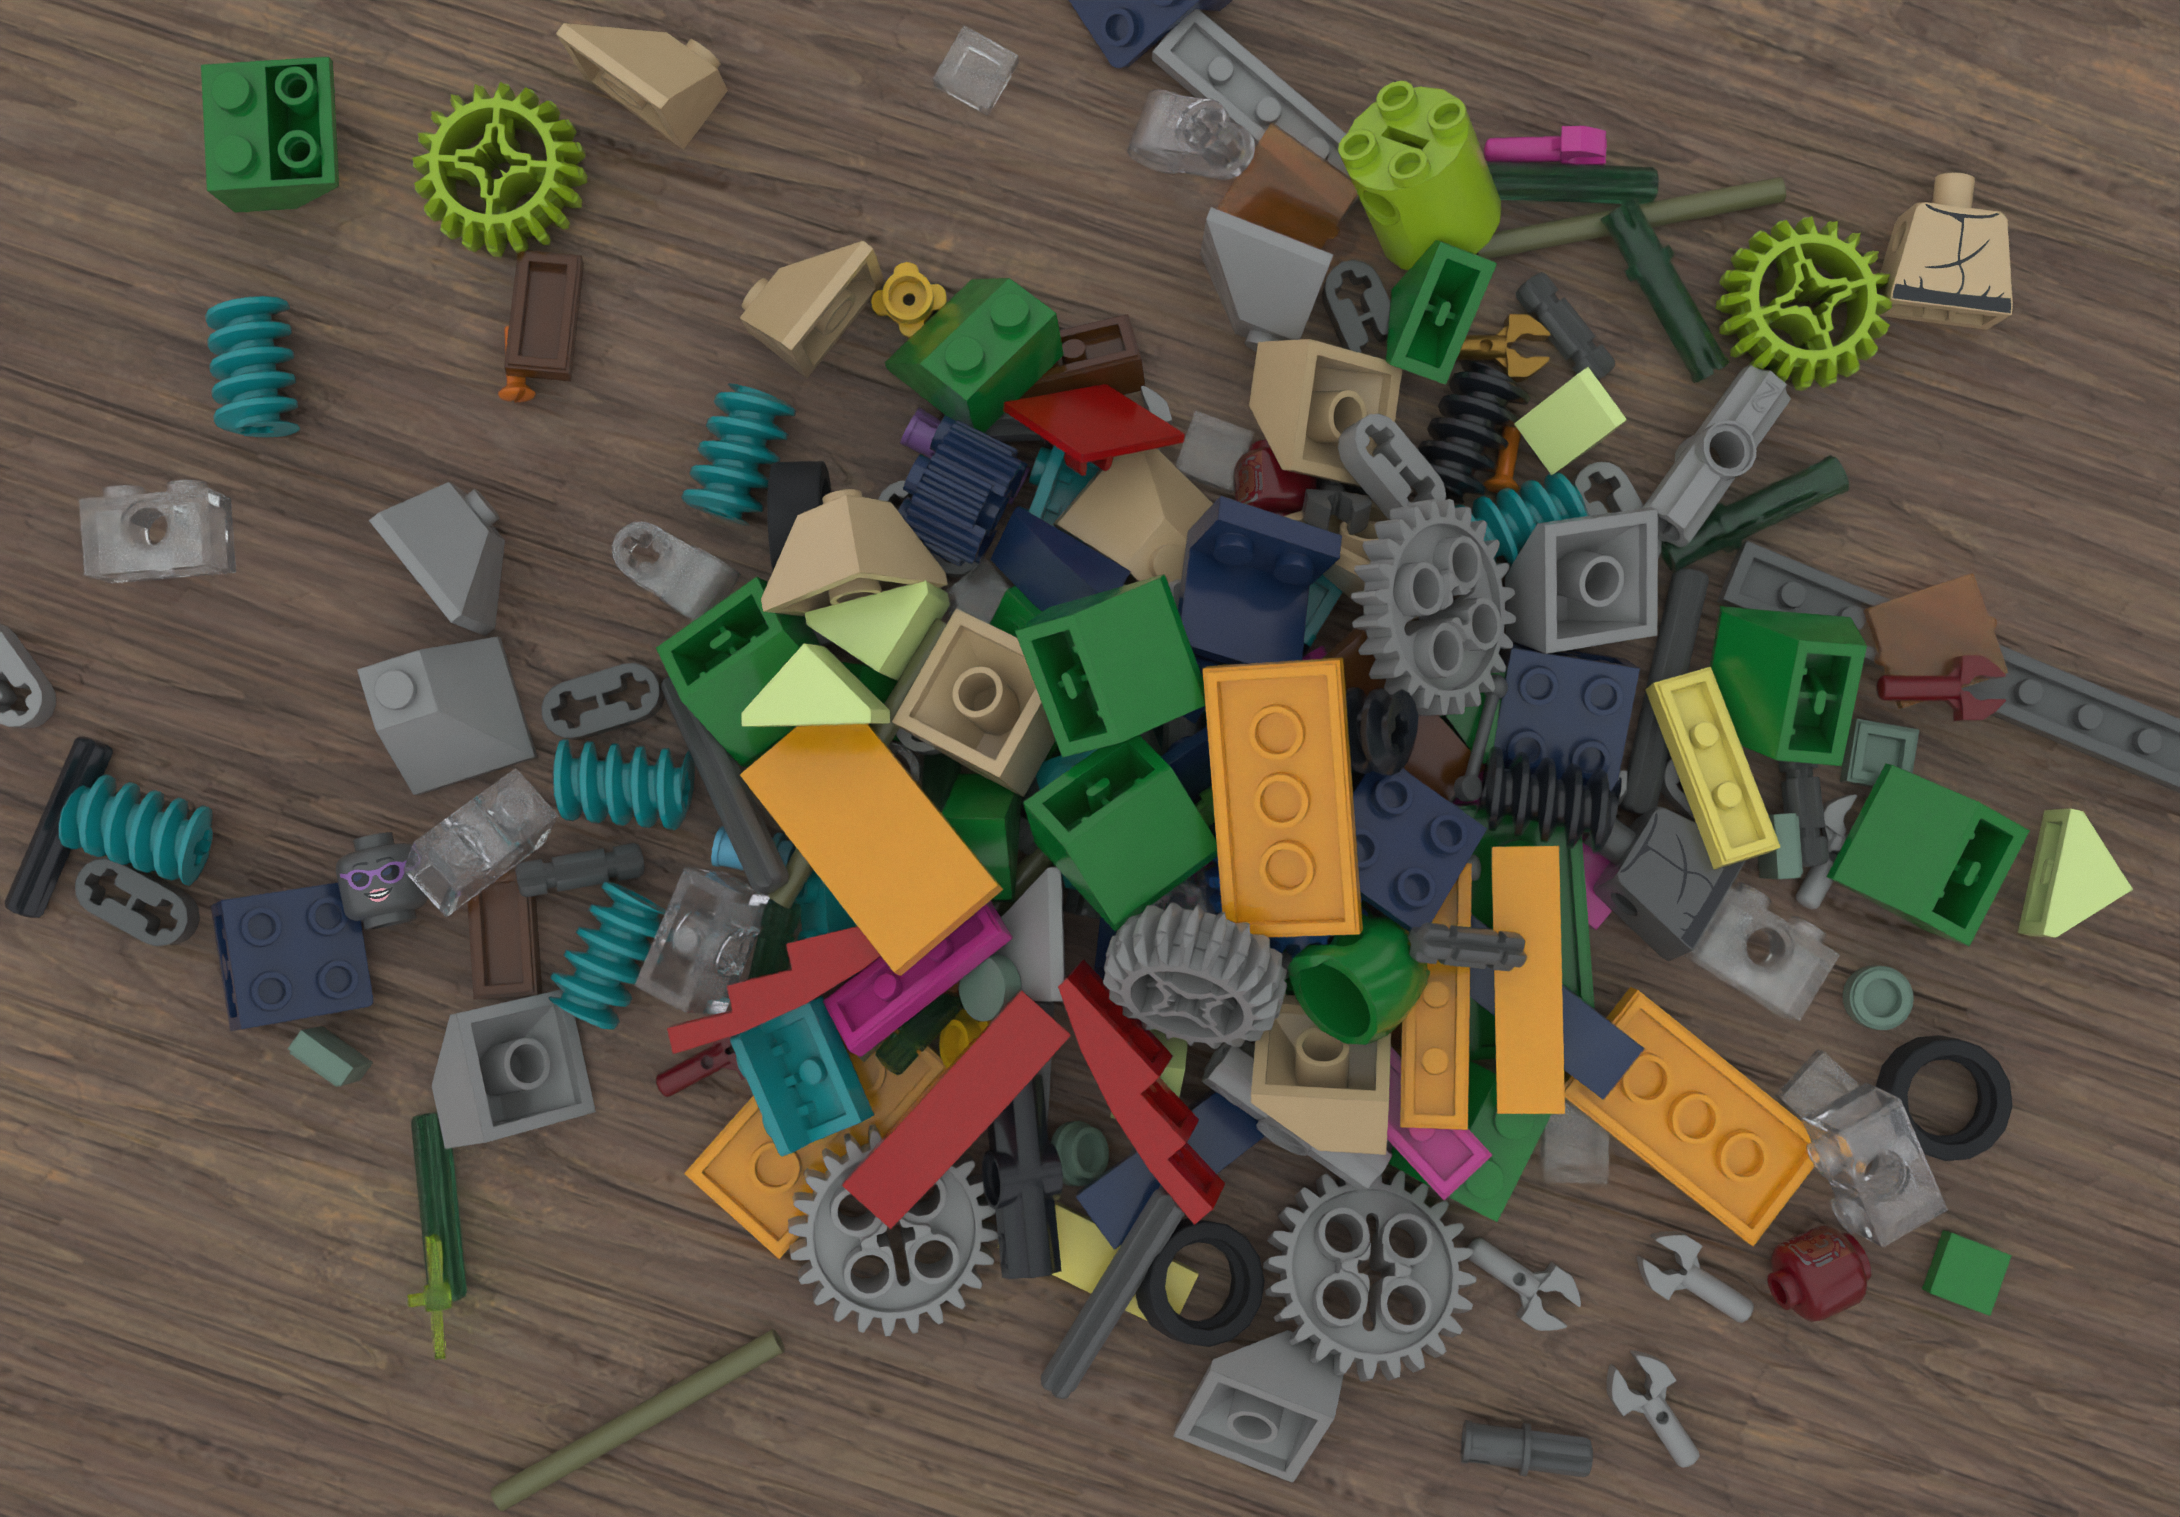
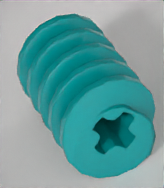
(248, 366)
(737, 454)
(1517, 515)
(622, 787)
(138, 832)
(608, 957)

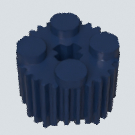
(961, 491)

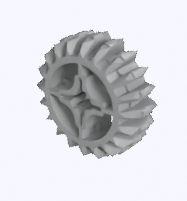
(1195, 976)

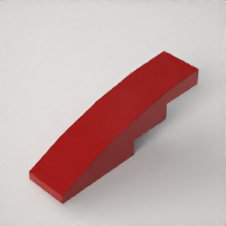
(816, 967)
(1128, 1072)
(956, 1109)

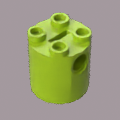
(1420, 173)

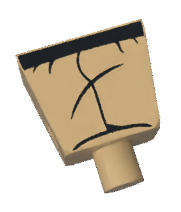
(1949, 260)

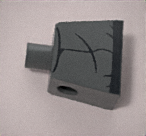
(1662, 880)

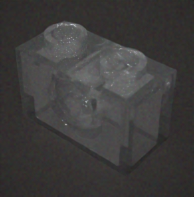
(119, 525)
(480, 842)
(703, 941)
(1793, 967)
(1898, 1188)

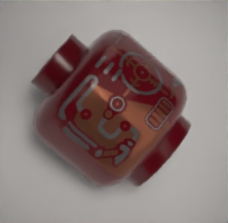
(1265, 485)
(1819, 1273)

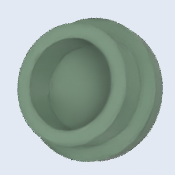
(1081, 1152)

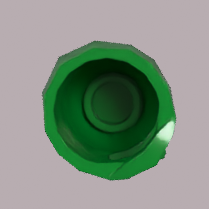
(1359, 982)

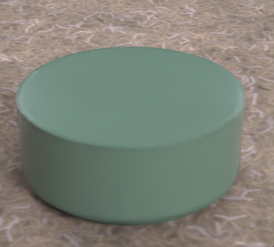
(989, 987)
(1878, 997)

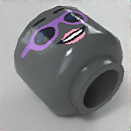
(376, 885)

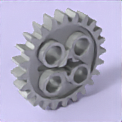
(1415, 571)
(838, 1241)
(1426, 1279)

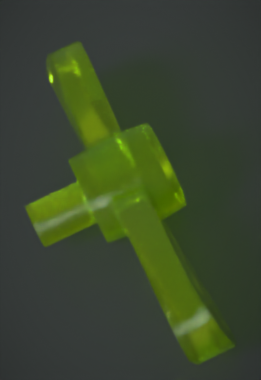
(435, 1295)

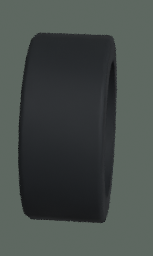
(792, 491)
(1992, 1086)
(1244, 1292)

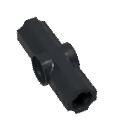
(1022, 1183)

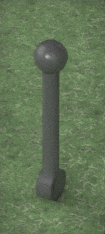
(1470, 786)

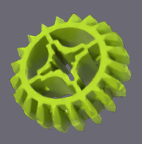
(452, 161)
(1794, 257)

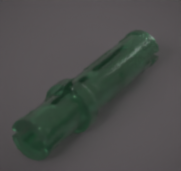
(1664, 289)
(1757, 511)

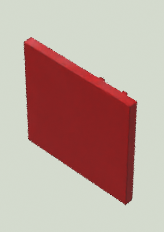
(1093, 425)

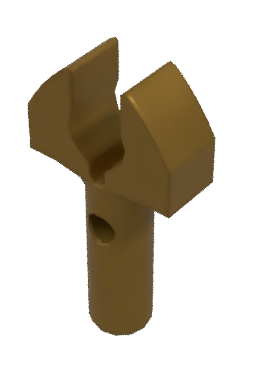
(1497, 347)

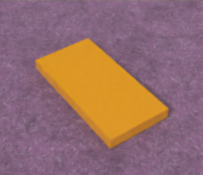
(1284, 797)
(872, 838)
(1699, 1122)
(757, 1184)

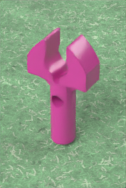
(1574, 146)

